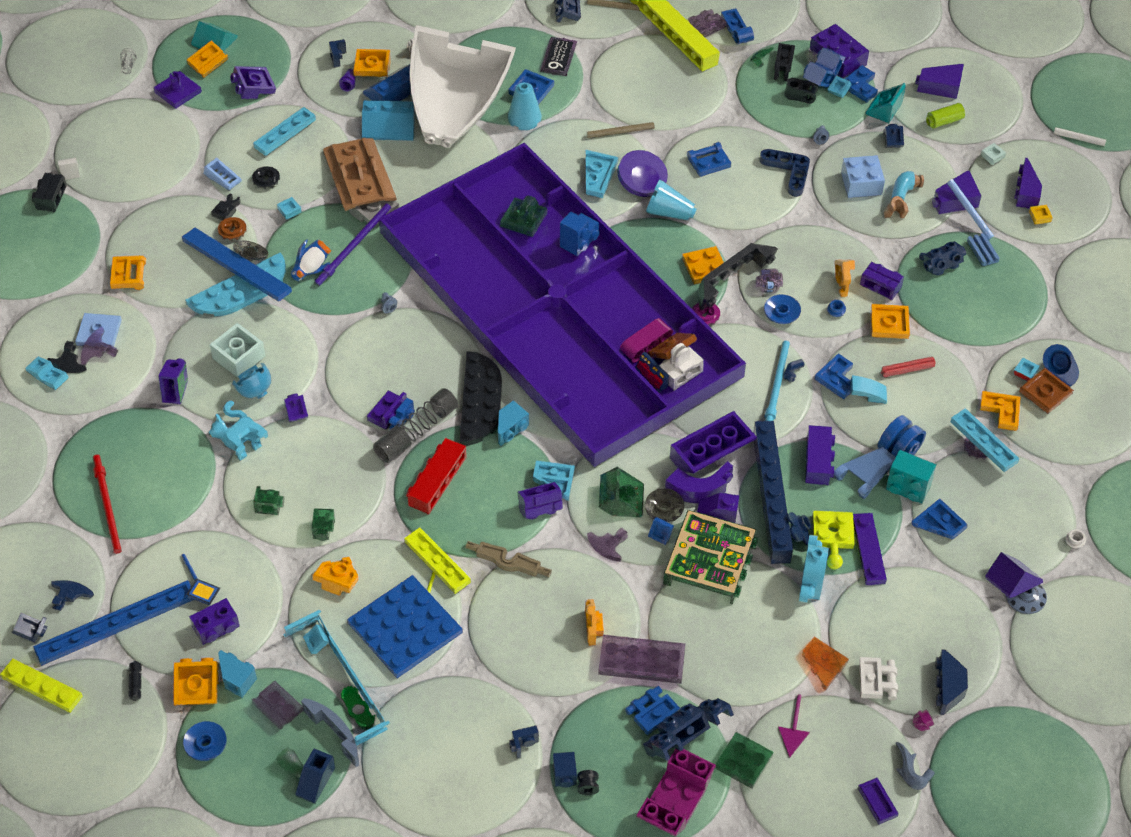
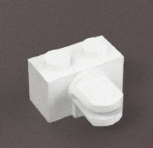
(682, 365)

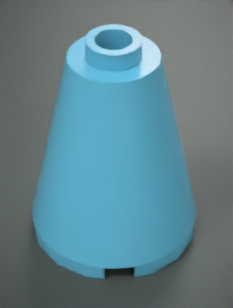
(524, 108)
(670, 203)

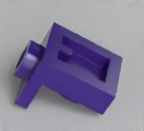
(295, 407)

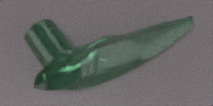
(760, 54)

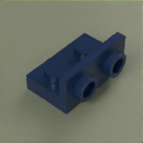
(567, 8)

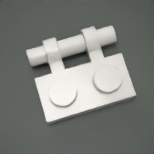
(871, 678)

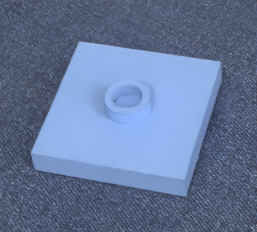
(92, 322)

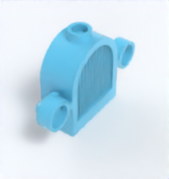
(813, 570)

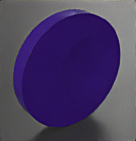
(640, 172)

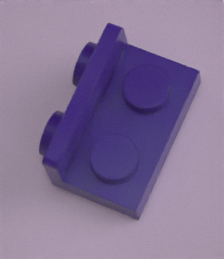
(386, 409)

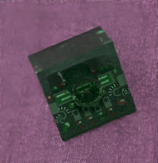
(621, 494)

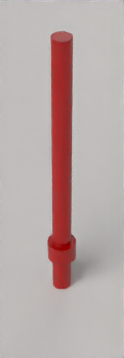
(100, 473)

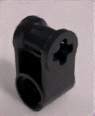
(799, 89)

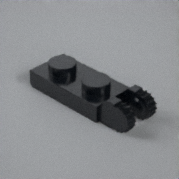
(784, 60)

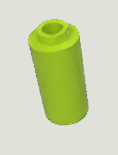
(945, 115)

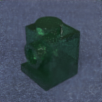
(268, 501)
(322, 523)

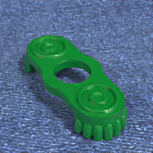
(352, 698)

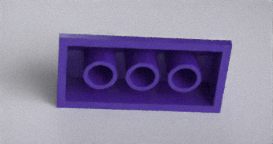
(711, 443)

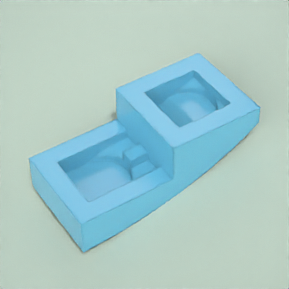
(46, 373)
(869, 388)

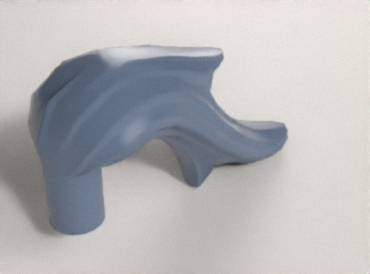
(908, 773)

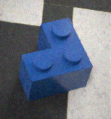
(825, 68)
(577, 232)

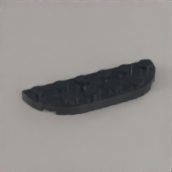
(480, 398)

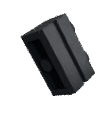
(49, 192)

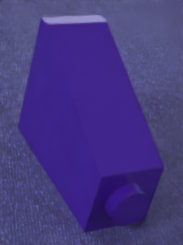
(940, 80)
(945, 199)

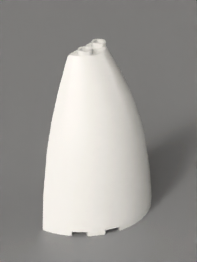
(453, 83)

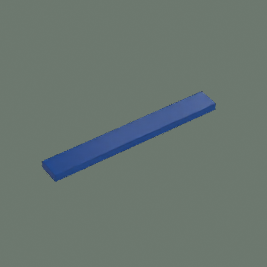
(237, 264)
(112, 623)

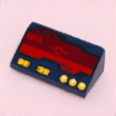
(652, 372)

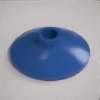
(782, 309)
(205, 733)

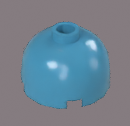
(253, 382)

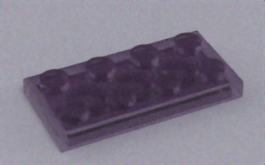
(642, 659)

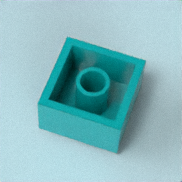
(911, 477)

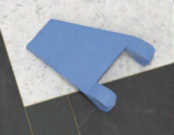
(868, 468)

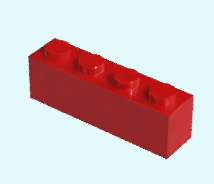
(436, 476)

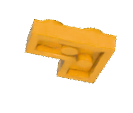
(1007, 407)

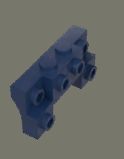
(685, 726)

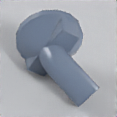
(821, 135)
(388, 303)

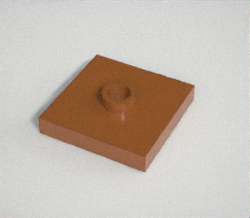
(663, 350)
(1046, 390)

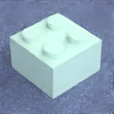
(237, 350)

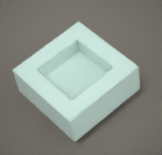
(993, 153)

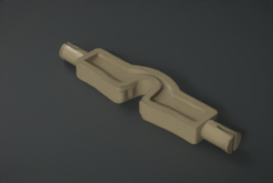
(517, 563)

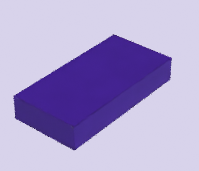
(878, 801)

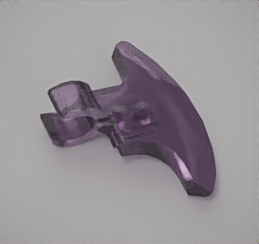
(95, 347)
(607, 544)

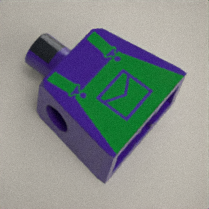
(173, 373)

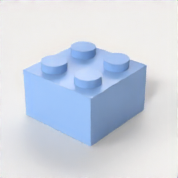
(862, 176)

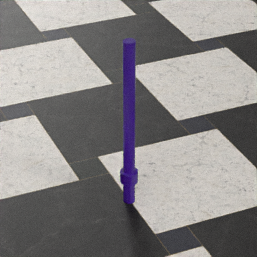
(329, 270)

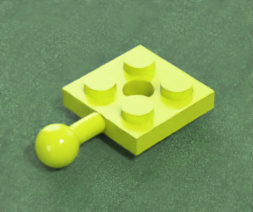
(841, 539)

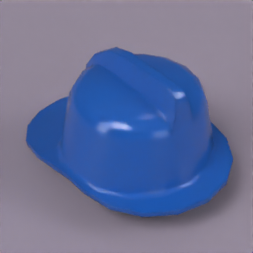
(1061, 363)

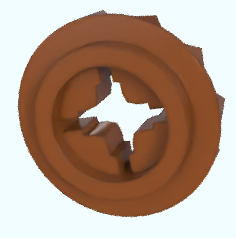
(227, 225)

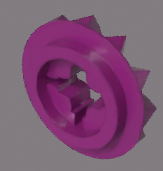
(714, 313)

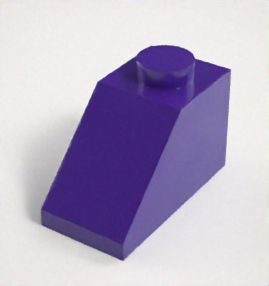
(720, 506)

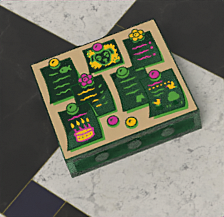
(711, 554)

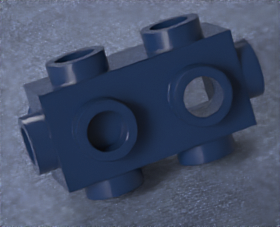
(943, 258)

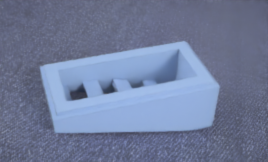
(209, 171)

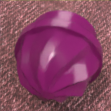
(922, 720)

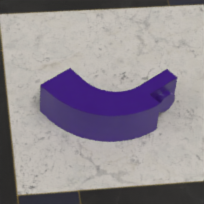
(696, 489)

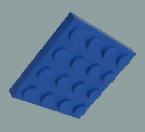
(405, 626)

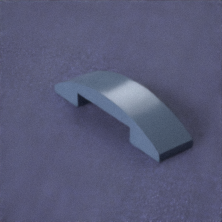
(319, 712)

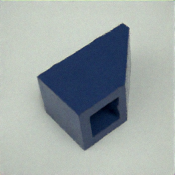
(315, 775)

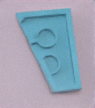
(599, 172)

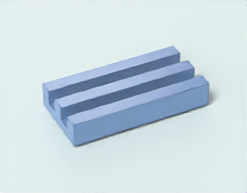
(986, 249)

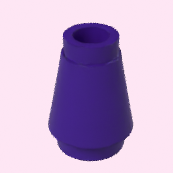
(348, 81)

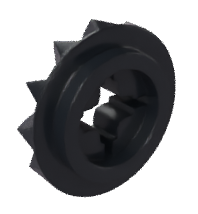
(259, 175)

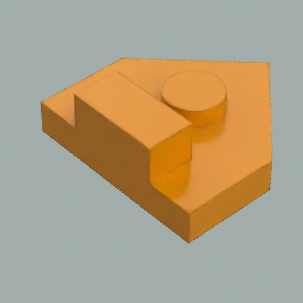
(842, 274)
(336, 576)
(594, 622)

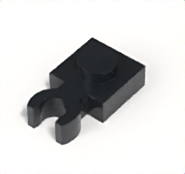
(226, 209)

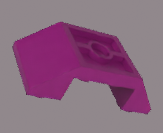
(677, 792)

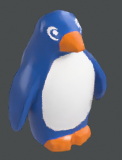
(310, 259)

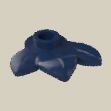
(799, 527)

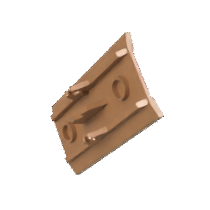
(358, 173)

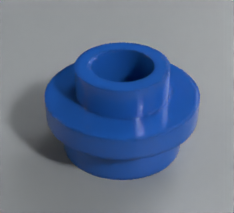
(836, 308)

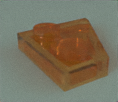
(824, 661)

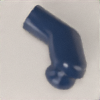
(789, 374)

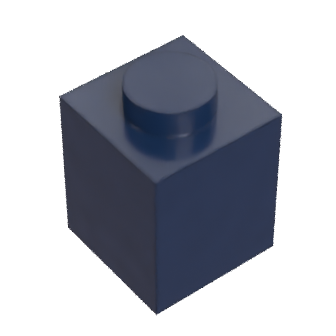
(564, 769)

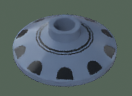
(1031, 602)

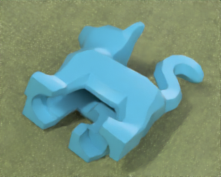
(240, 432)

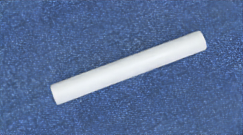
(1078, 136)

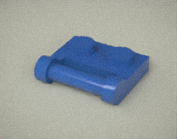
(711, 163)

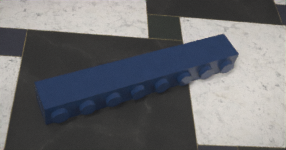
(772, 493)

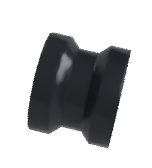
(588, 782)

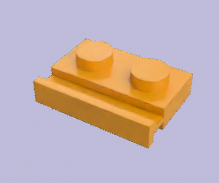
(207, 59)

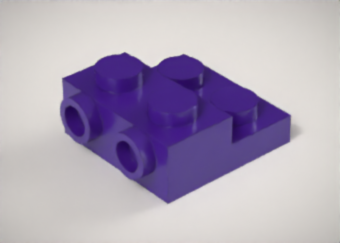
(252, 81)

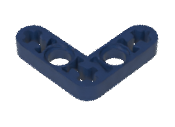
(796, 167)

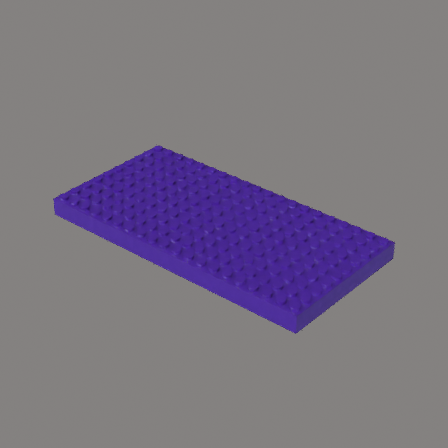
(553, 313)

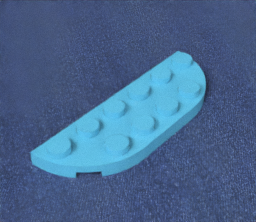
(235, 292)

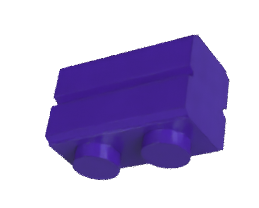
(882, 280)
(540, 500)

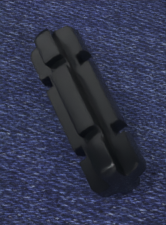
(135, 680)

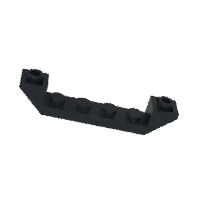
(758, 253)

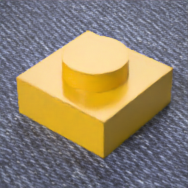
(1040, 214)

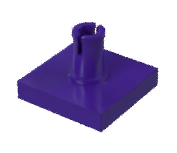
(177, 89)

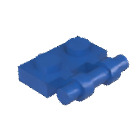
(650, 717)

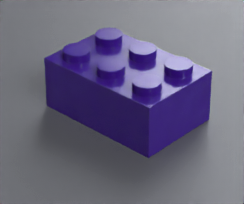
(844, 44)

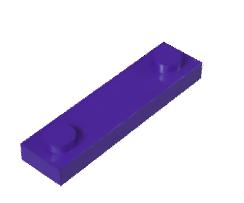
(869, 549)

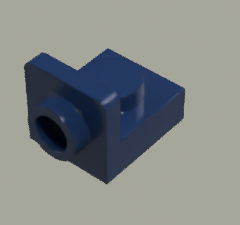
(336, 50)
(894, 136)
(523, 737)

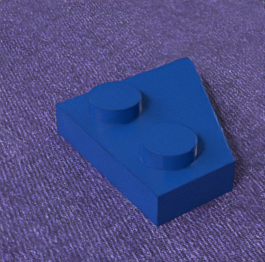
(940, 520)

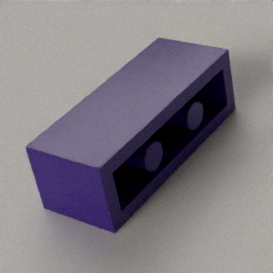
(819, 455)

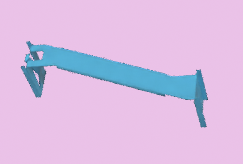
(313, 618)

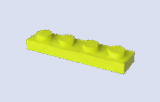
(437, 560)
(41, 685)

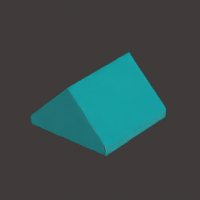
(208, 32)
(887, 103)

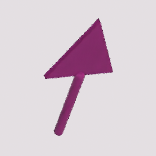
(791, 737)

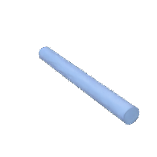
(970, 209)

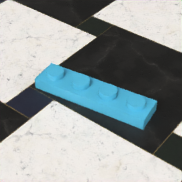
(284, 131)
(984, 440)

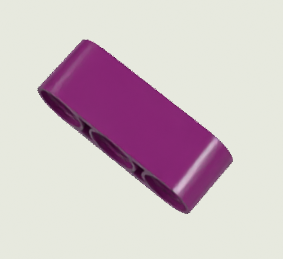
(646, 339)

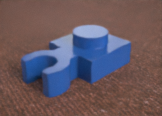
(402, 412)

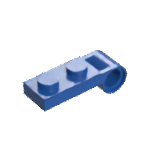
(737, 27)

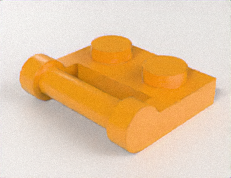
(122, 272)

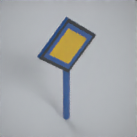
(200, 590)

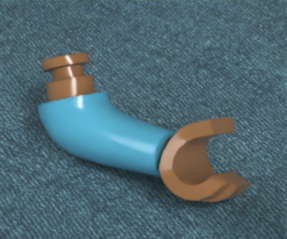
(903, 183)

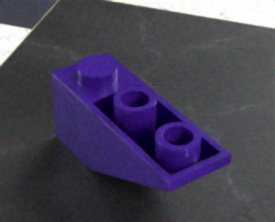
(1029, 186)

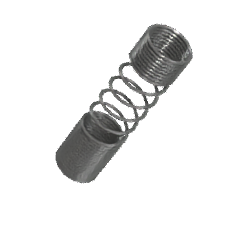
(398, 440)

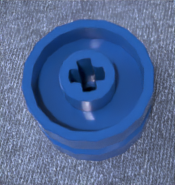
(902, 436)

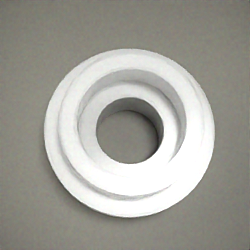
(1078, 535)

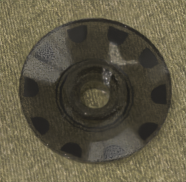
(250, 250)
(664, 499)

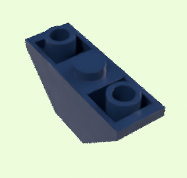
(951, 681)

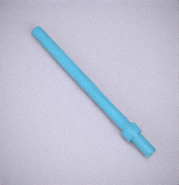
(770, 413)

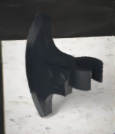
(68, 360)

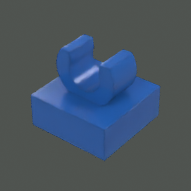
(660, 531)

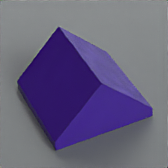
(1011, 576)

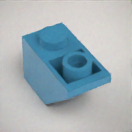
(511, 422)
(236, 675)

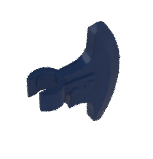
(69, 592)

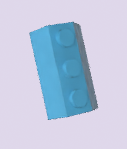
(388, 120)

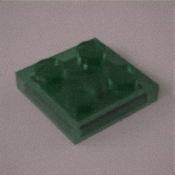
(744, 760)

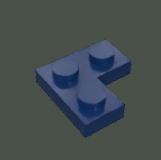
(859, 84)
(833, 376)

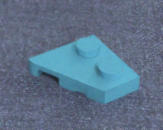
(554, 472)

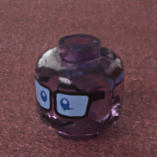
(769, 280)

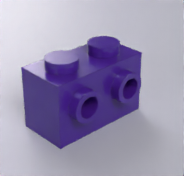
(214, 621)

